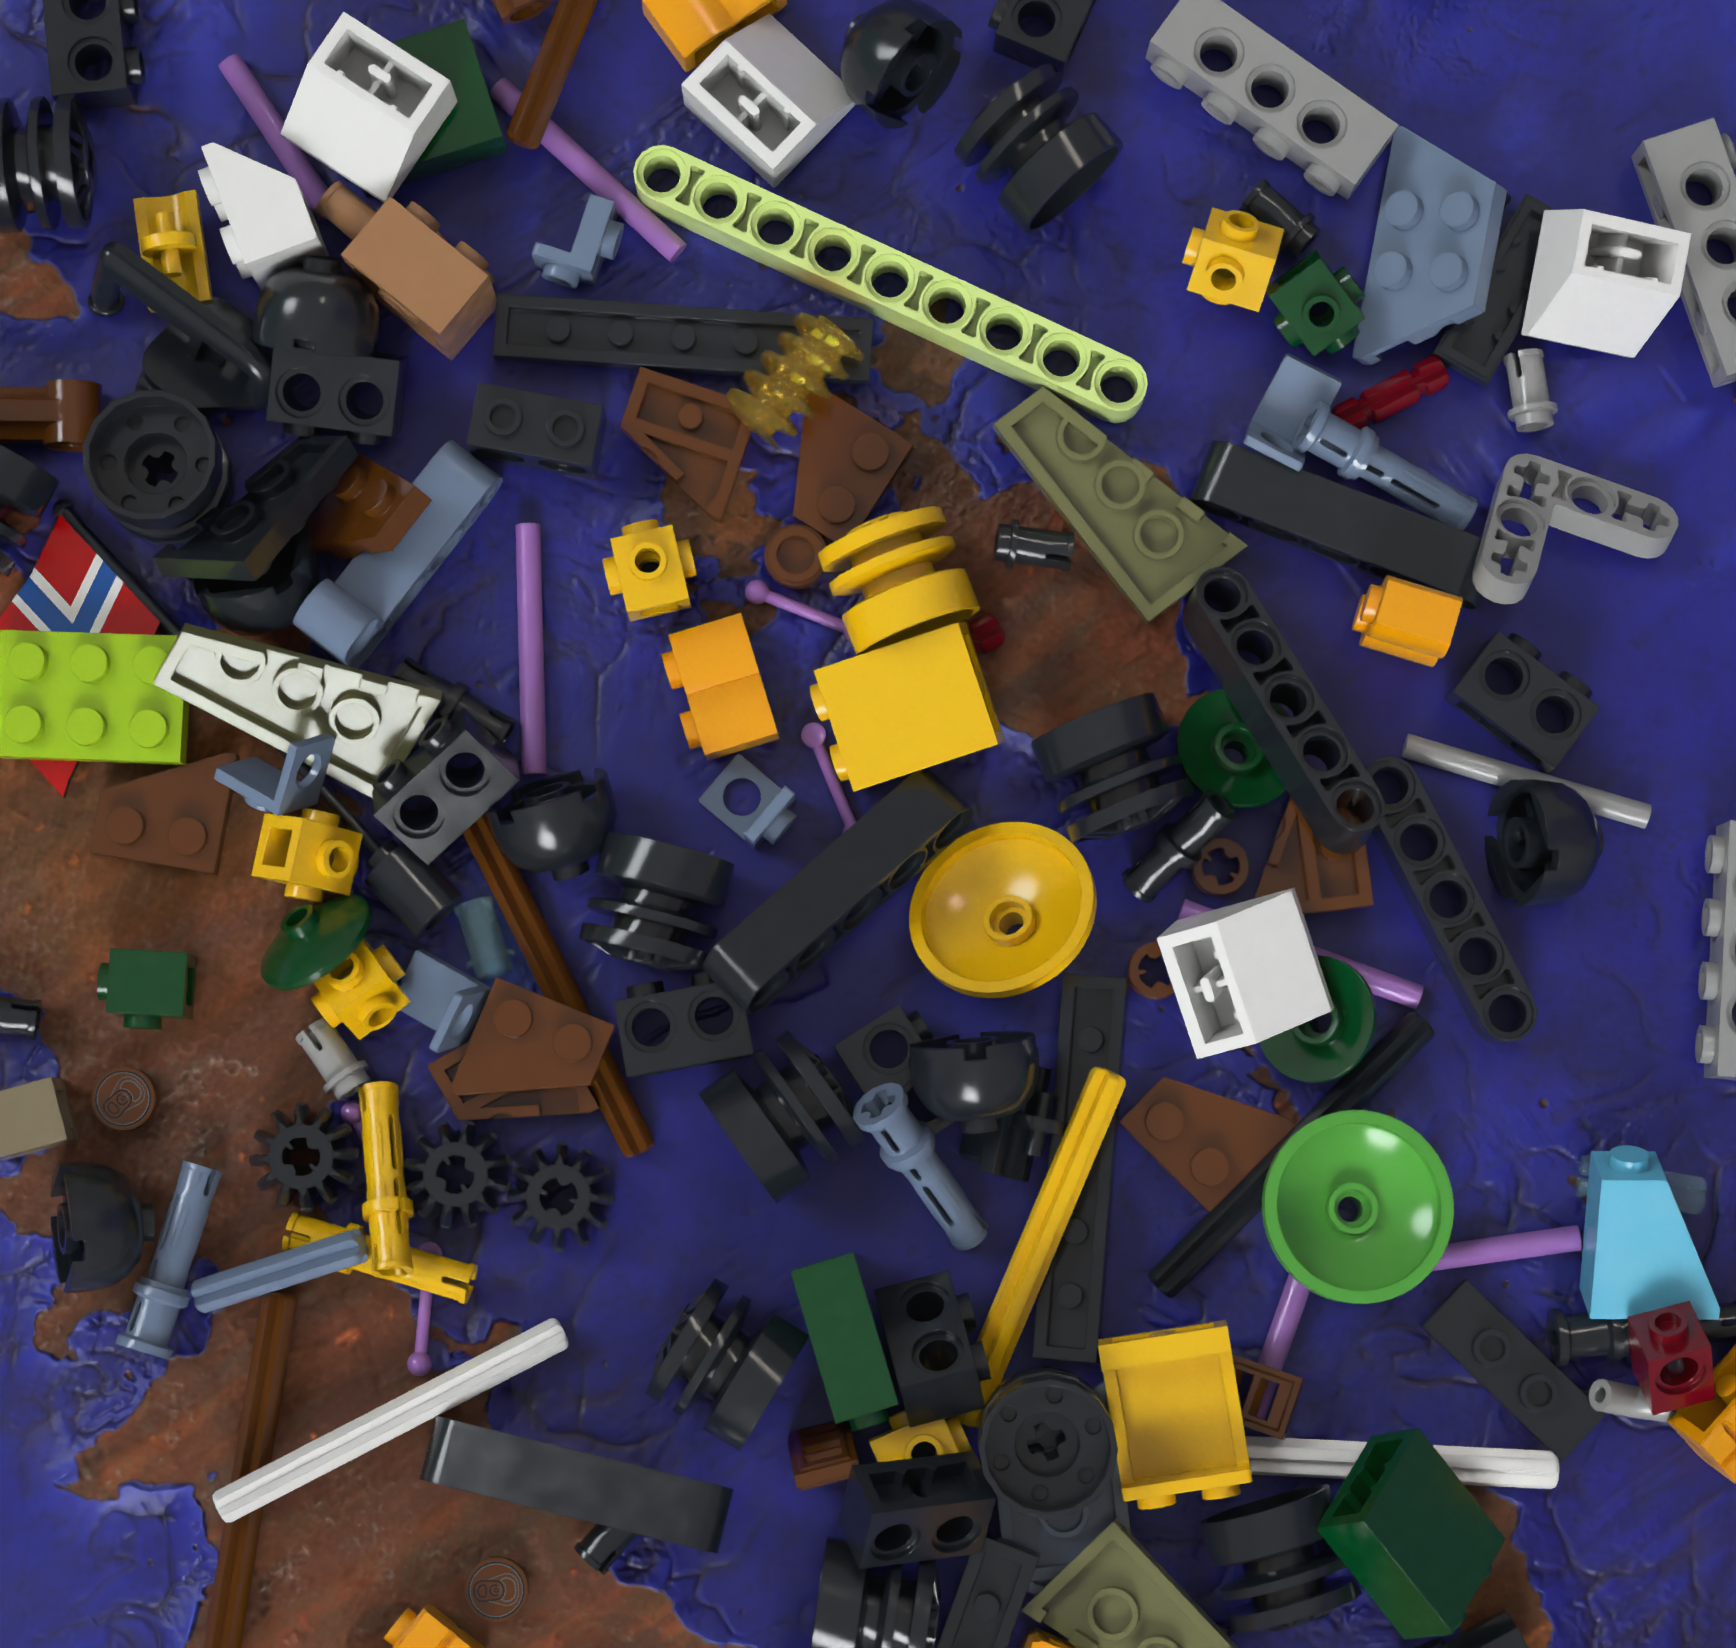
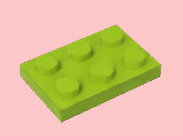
(88, 698)

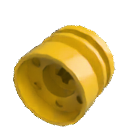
(896, 575)

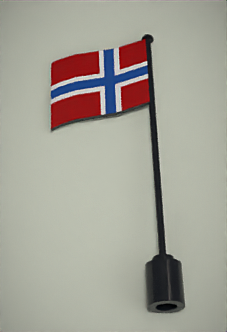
(90, 591)

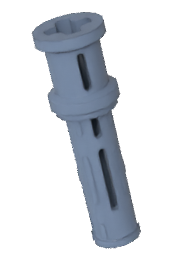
(1360, 455)
(909, 1148)
(162, 1290)

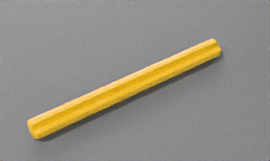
(1046, 1225)

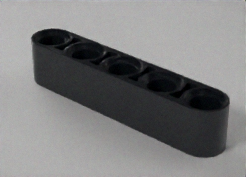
(1336, 521)
(1279, 737)
(837, 891)
(1470, 922)
(577, 1484)

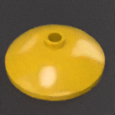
(985, 887)

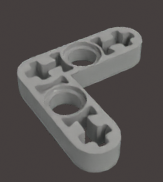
(1552, 505)

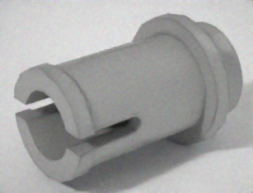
(1529, 391)
(333, 1060)

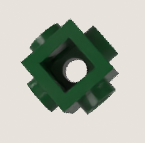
(1306, 285)

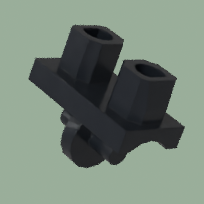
(1019, 1139)

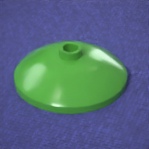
(1399, 1200)

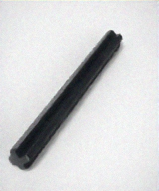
(1245, 1200)

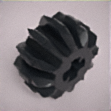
(293, 1175)
(440, 1187)
(555, 1217)

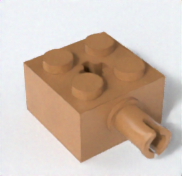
(413, 268)

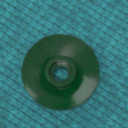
(1202, 737)
(315, 941)
(1322, 1057)

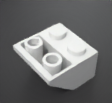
(766, 97)
(367, 108)
(265, 211)
(1603, 280)
(1244, 972)

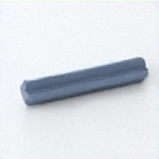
(280, 1271)

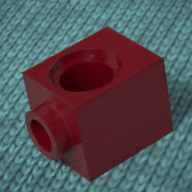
(1671, 1358)

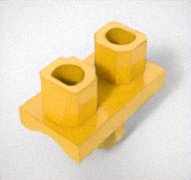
(174, 241)

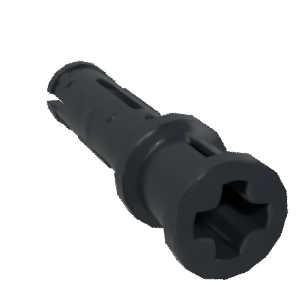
(1580, 1336)

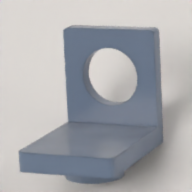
(1284, 407)
(278, 790)
(768, 820)
(443, 999)

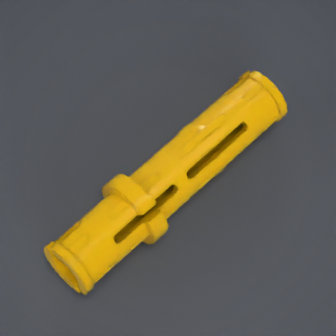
(387, 1202)
(429, 1272)

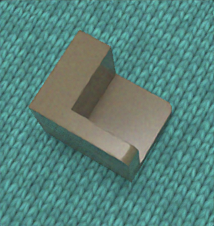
(35, 1118)

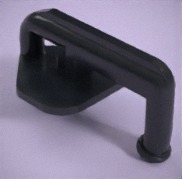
(203, 350)

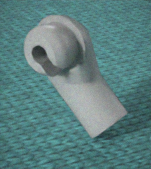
(1623, 1401)

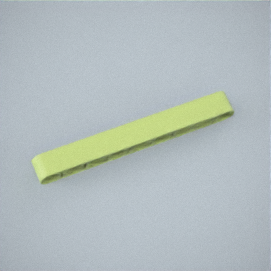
(872, 258)

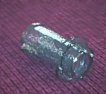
(484, 939)

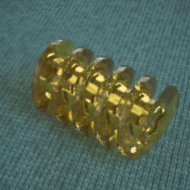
(793, 376)

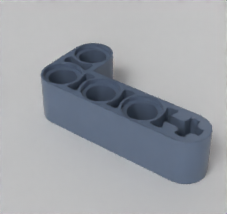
(375, 589)

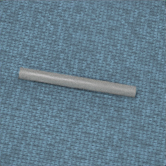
(1500, 772)

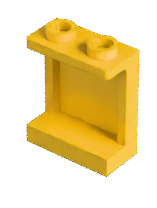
(906, 706)
(1175, 1414)

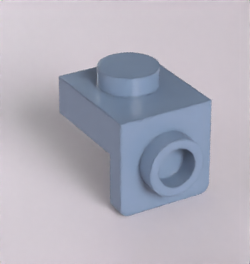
(596, 238)

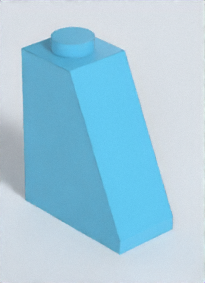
(1637, 1241)

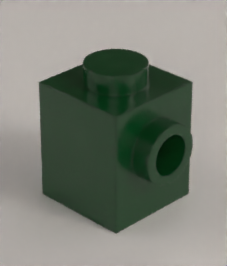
(148, 986)

